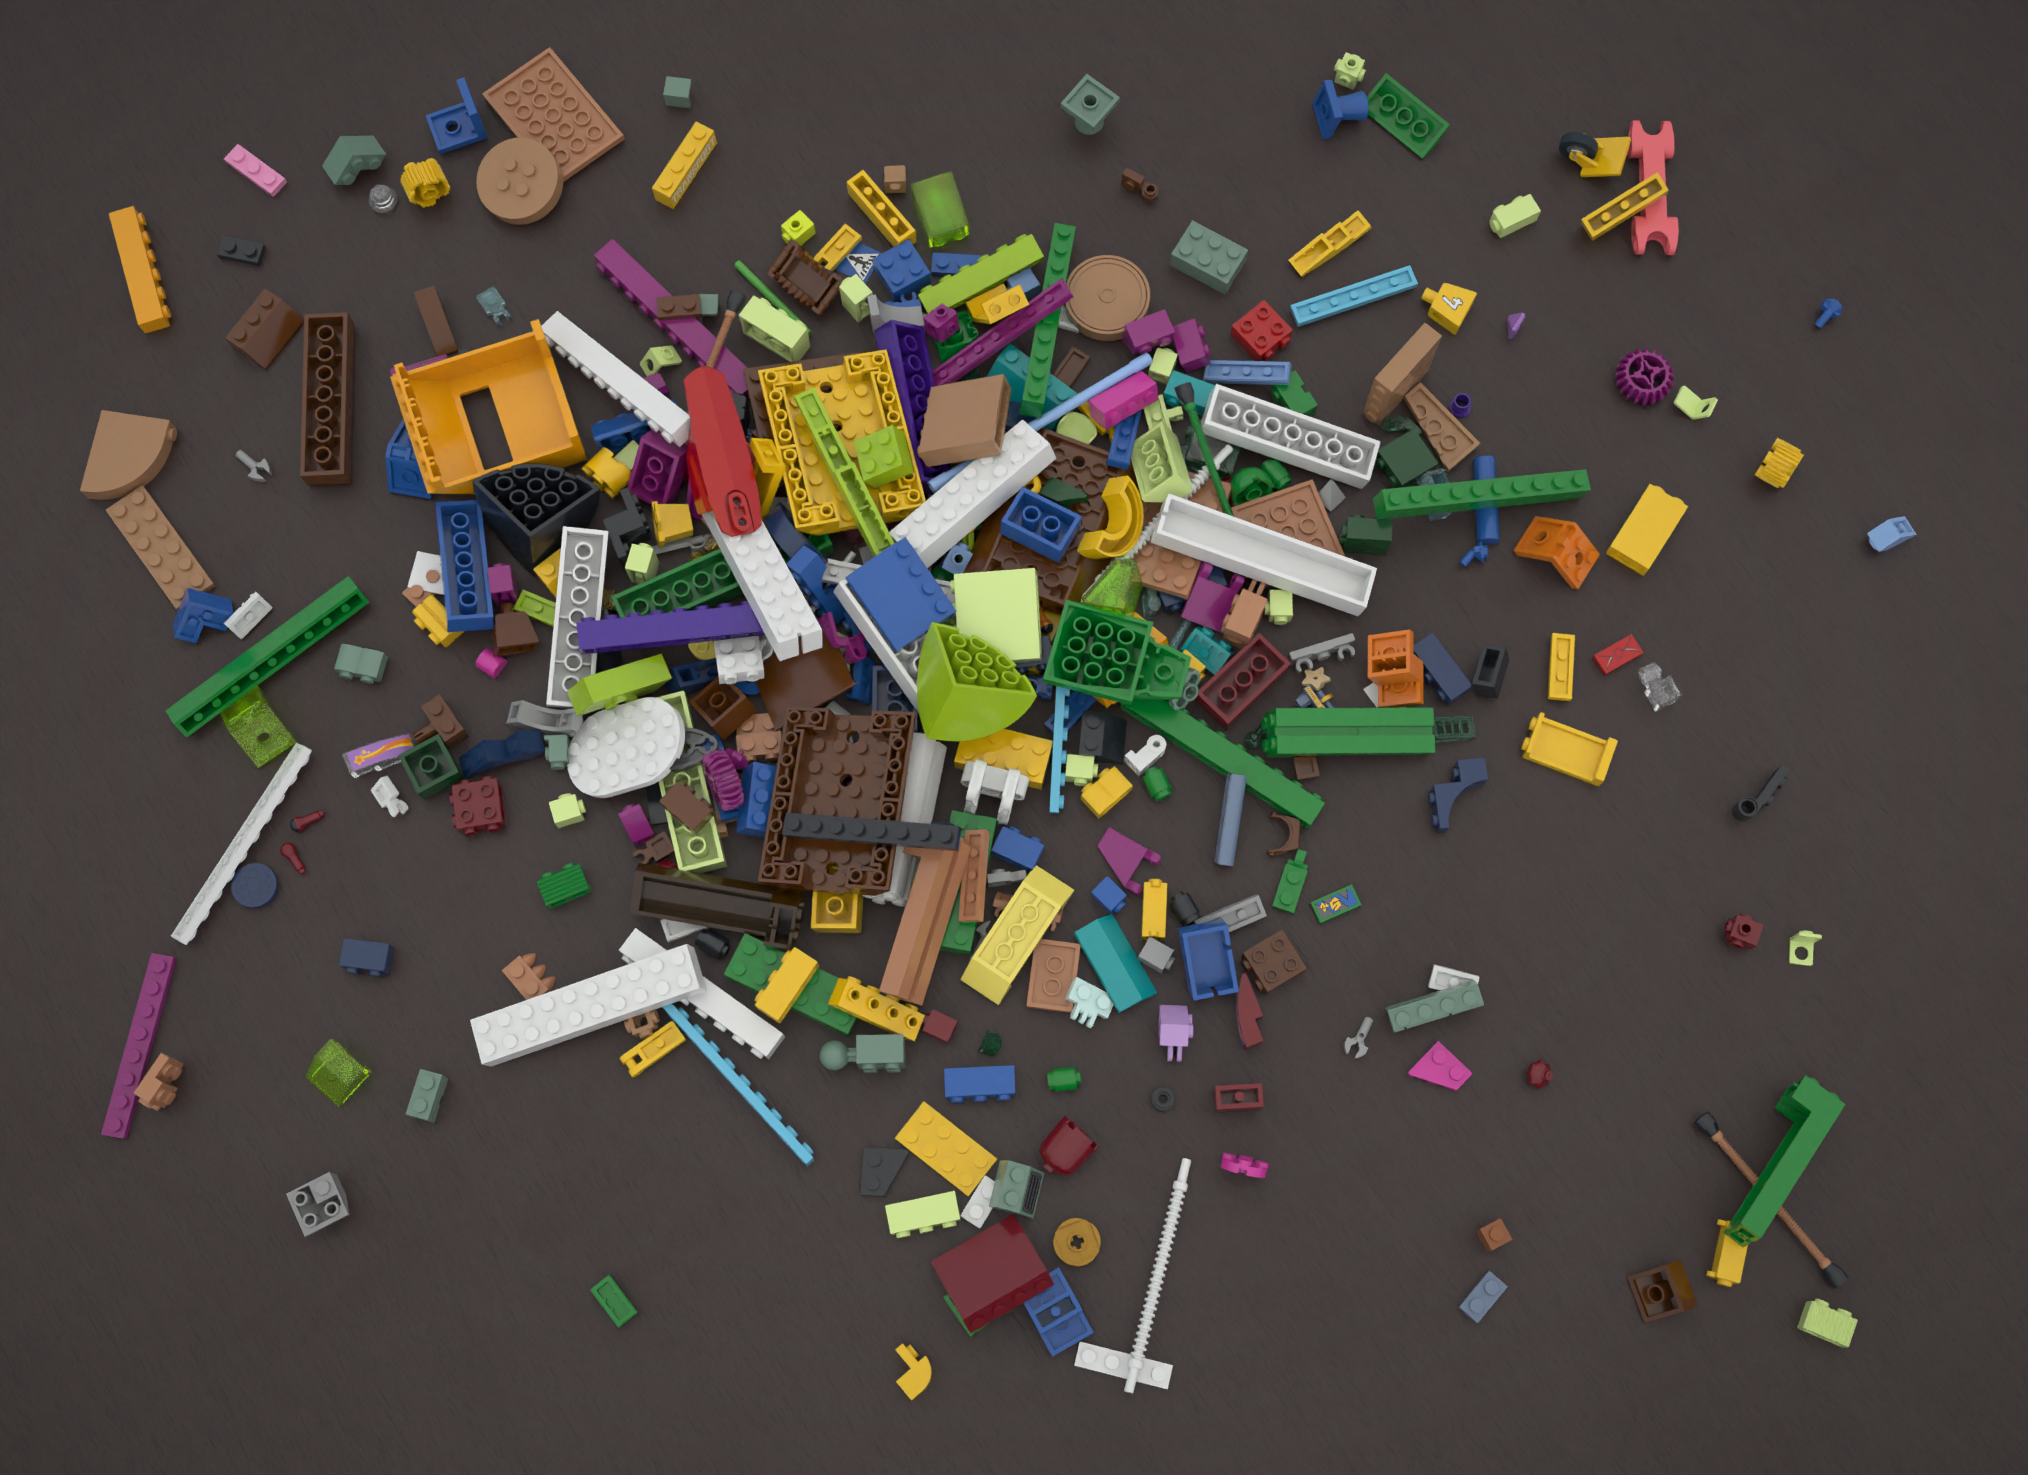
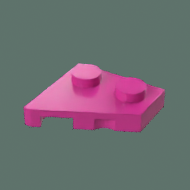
(1441, 1068)

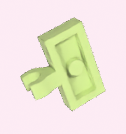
(1157, 413)

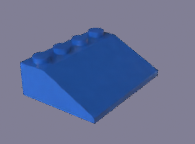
(900, 594)

